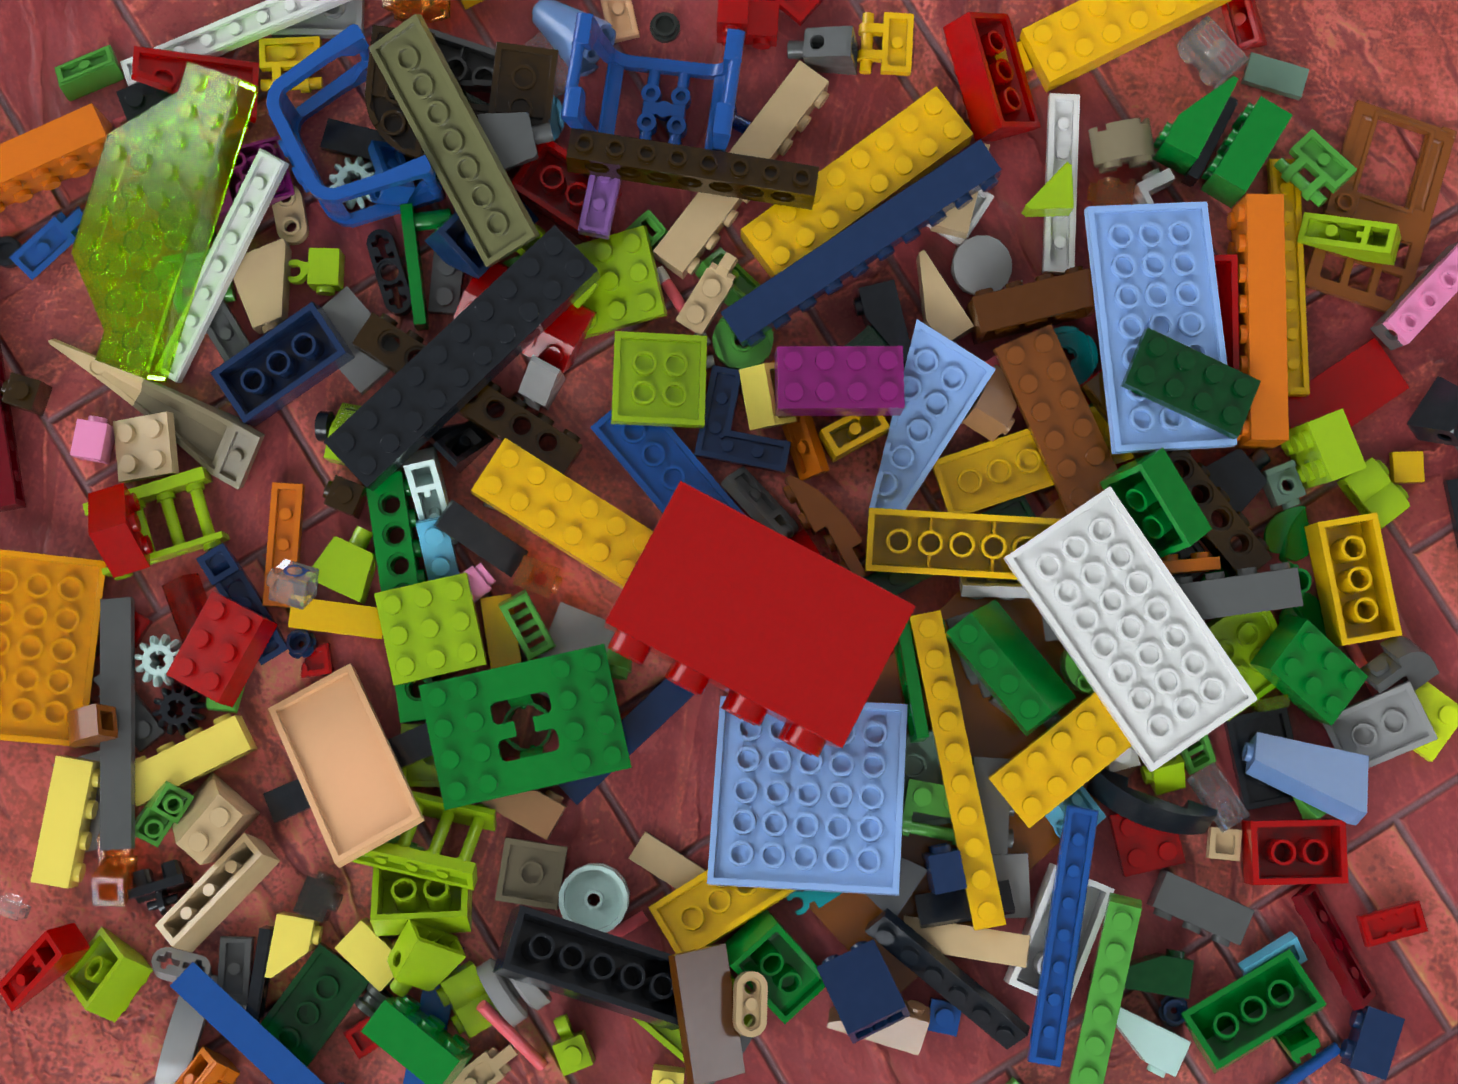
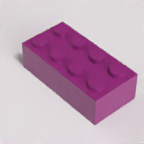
(839, 381)

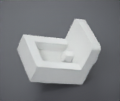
(1152, 183)

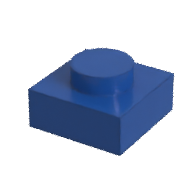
(943, 1017)

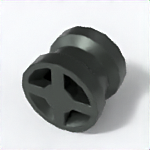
(371, 1000)

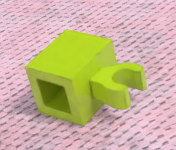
(322, 271)
(573, 1049)

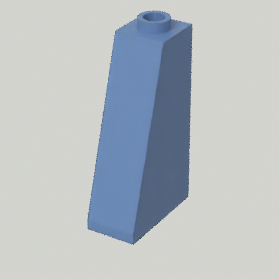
(1312, 773)

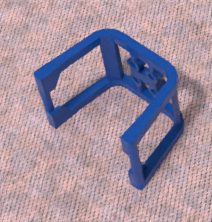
(725, 76)
(289, 121)

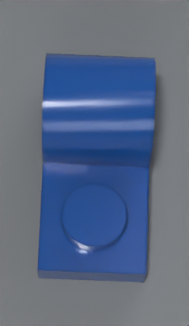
(383, 159)

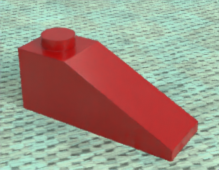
(43, 963)

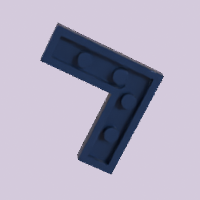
(720, 443)

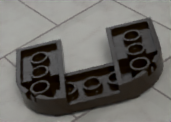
(520, 83)

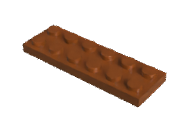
(1056, 415)

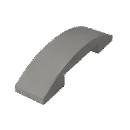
(180, 1041)

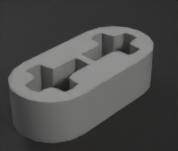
(180, 961)

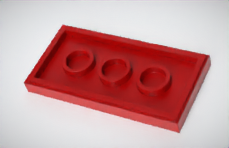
(1355, 383)

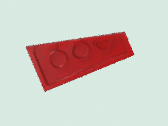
(166, 68)

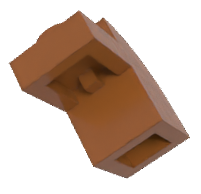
(92, 725)

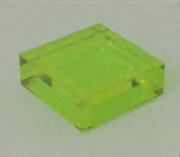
(1271, 703)

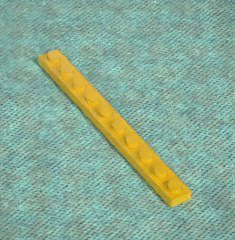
(957, 770)

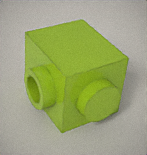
(1166, 777)

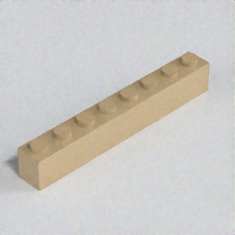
(764, 138)

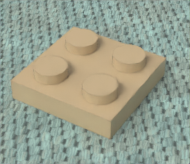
(146, 447)

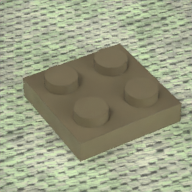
(531, 873)

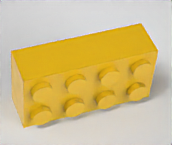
(1353, 579)

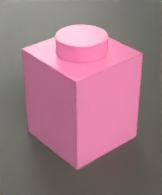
(93, 440)

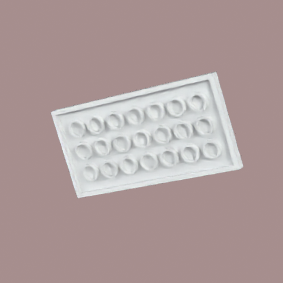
(1130, 629)

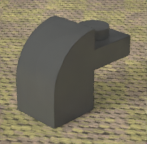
(1402, 661)

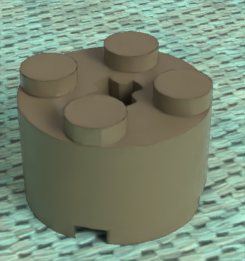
(1122, 143)

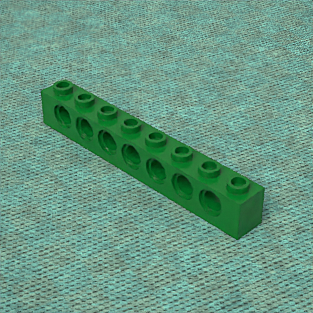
(387, 554)

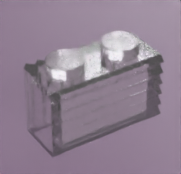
(1211, 52)

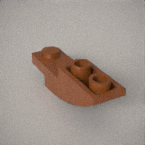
(821, 514)

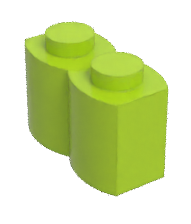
(1374, 492)
(463, 993)

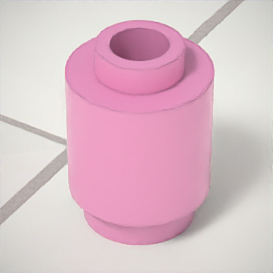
(479, 580)

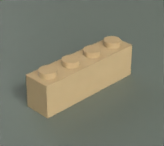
(217, 893)

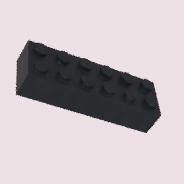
(588, 966)

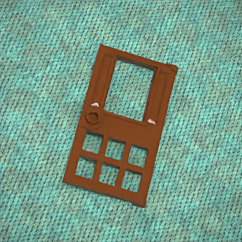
(1412, 219)

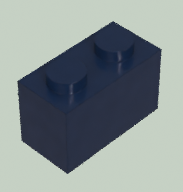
(944, 869)
(1371, 1041)

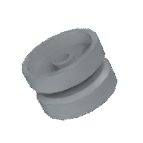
(510, 995)

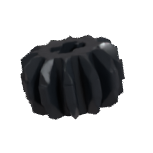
(169, 708)

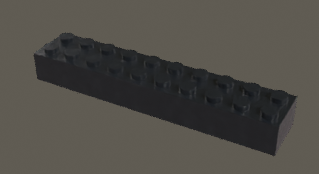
(463, 358)

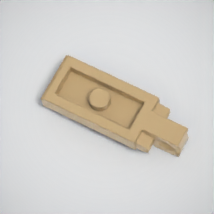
(708, 295)
(488, 1067)

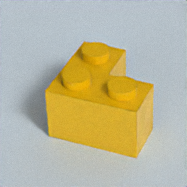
(851, 434)

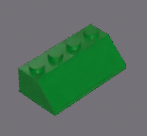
(1009, 666)
(1252, 1011)

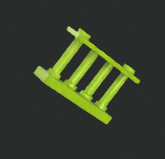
(164, 492)
(430, 863)

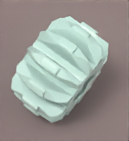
(350, 172)
(150, 662)

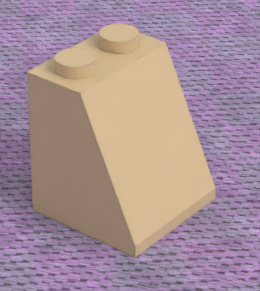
(213, 821)

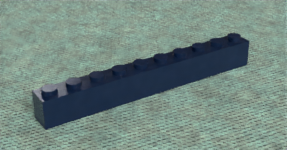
(862, 243)

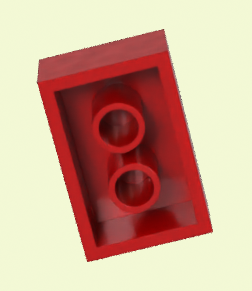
(553, 190)
(222, 649)
(1294, 851)

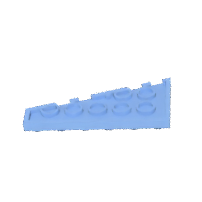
(938, 393)

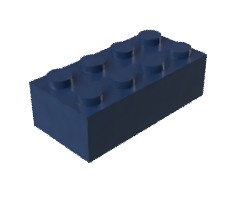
(282, 364)

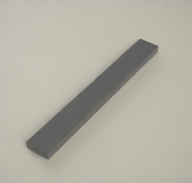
(118, 754)

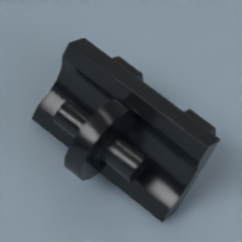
(146, 889)

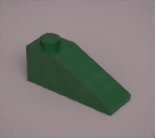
(1161, 974)

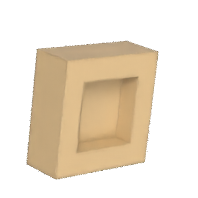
(1223, 845)

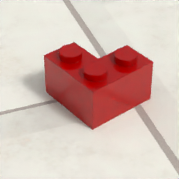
(754, 17)
(117, 530)

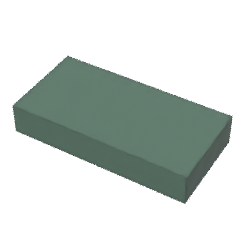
(1275, 76)

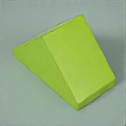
(1054, 197)

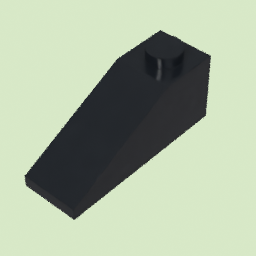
(883, 312)

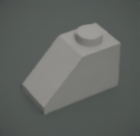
(540, 384)

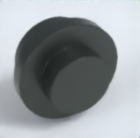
(664, 27)

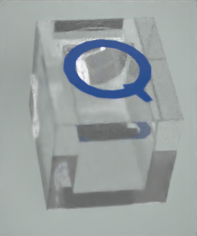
(293, 584)

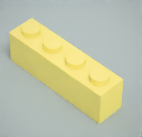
(194, 757)
(67, 822)

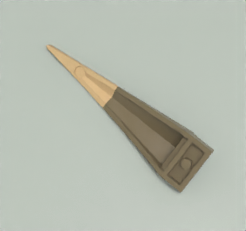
(205, 432)

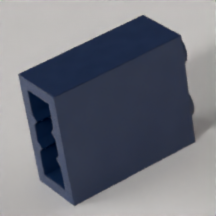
(862, 990)

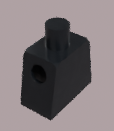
(1437, 414)
(1240, 475)

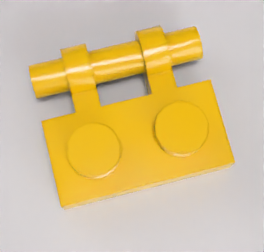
(896, 43)
(283, 54)

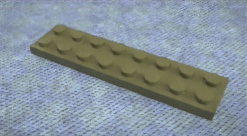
(453, 140)

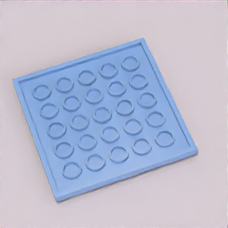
(806, 817)

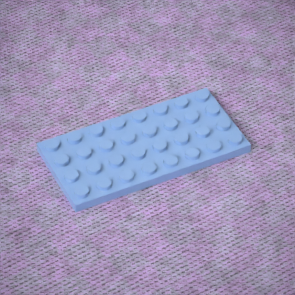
(1157, 273)

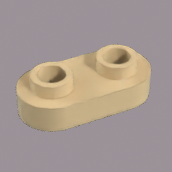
(288, 213)
(750, 1003)

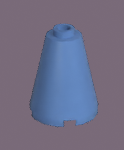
(557, 25)

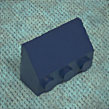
(456, 247)

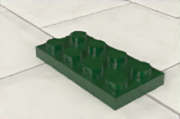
(1190, 383)
(315, 1003)

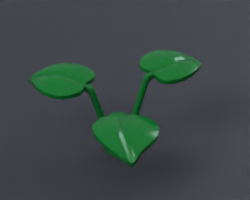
(1287, 537)

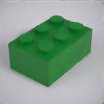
(1244, 151)
(1159, 502)
(1309, 669)
(418, 1040)

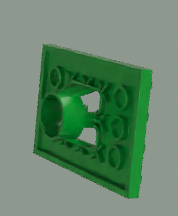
(468, 740)

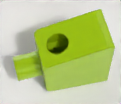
(348, 565)
(423, 958)

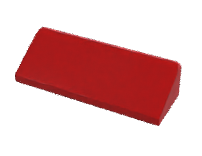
(1246, 23)

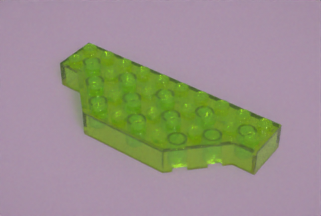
(156, 216)

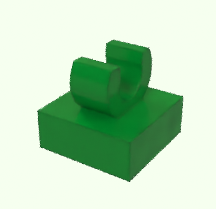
(1299, 1042)

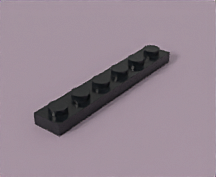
(947, 979)

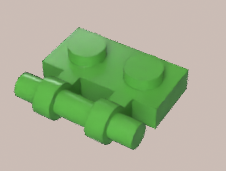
(1321, 161)

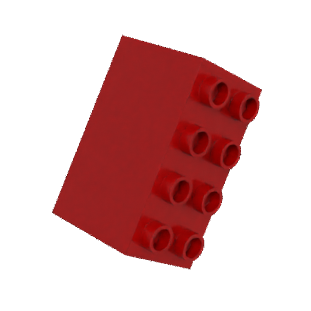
(757, 621)

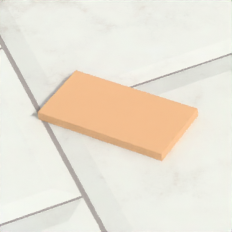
(345, 765)

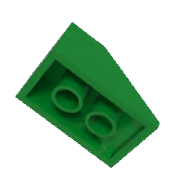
(1184, 139)
(771, 951)

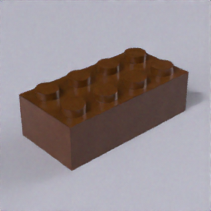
(1031, 305)

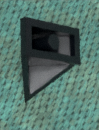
(461, 443)

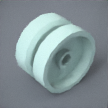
(604, 882)

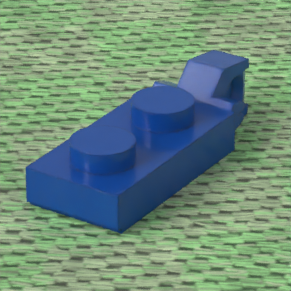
(47, 243)

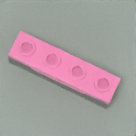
(1420, 301)

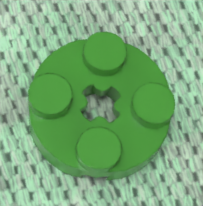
(735, 356)

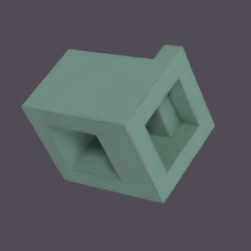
(1273, 488)

